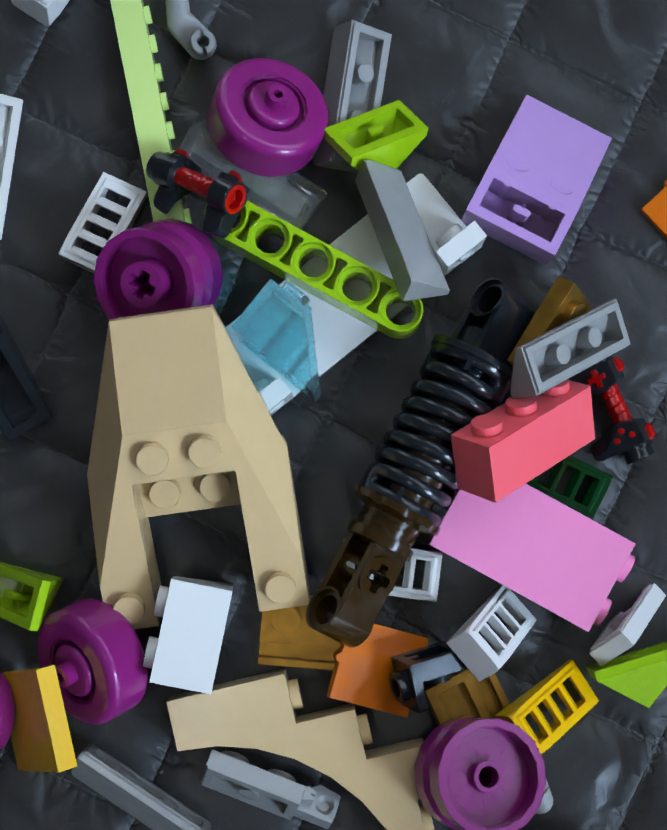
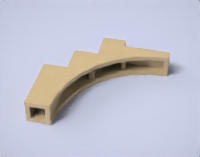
(263, 716)

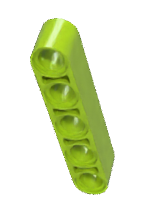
(329, 286)

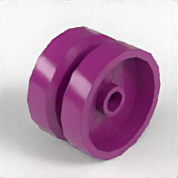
(157, 270)
(480, 775)

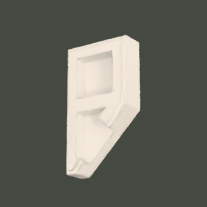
(627, 627)

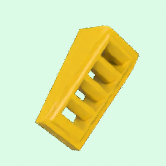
(529, 701)

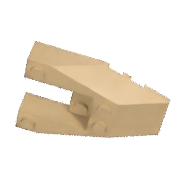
(186, 435)

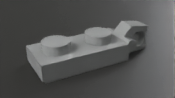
(270, 789)

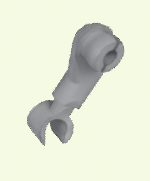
(189, 30)

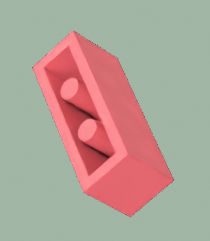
(522, 440)

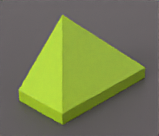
(378, 135)
(26, 595)
(636, 674)

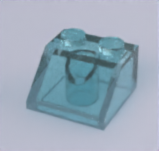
(282, 334)

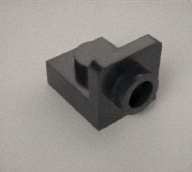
(422, 666)

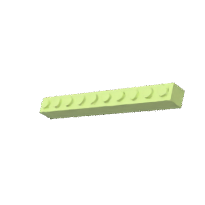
(144, 92)

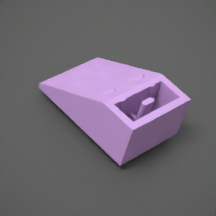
(537, 180)

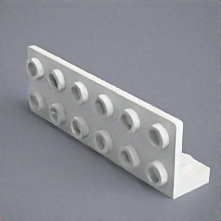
(341, 333)

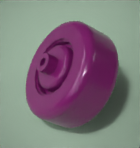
(267, 117)
(94, 660)

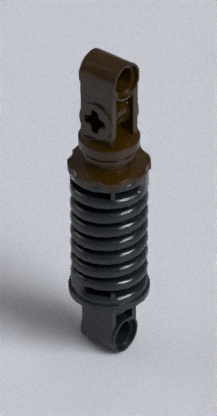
(419, 460)

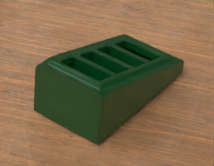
(594, 494)

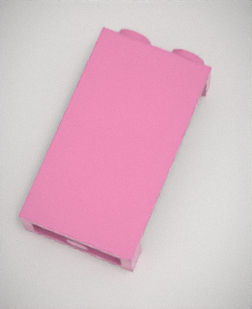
(538, 551)

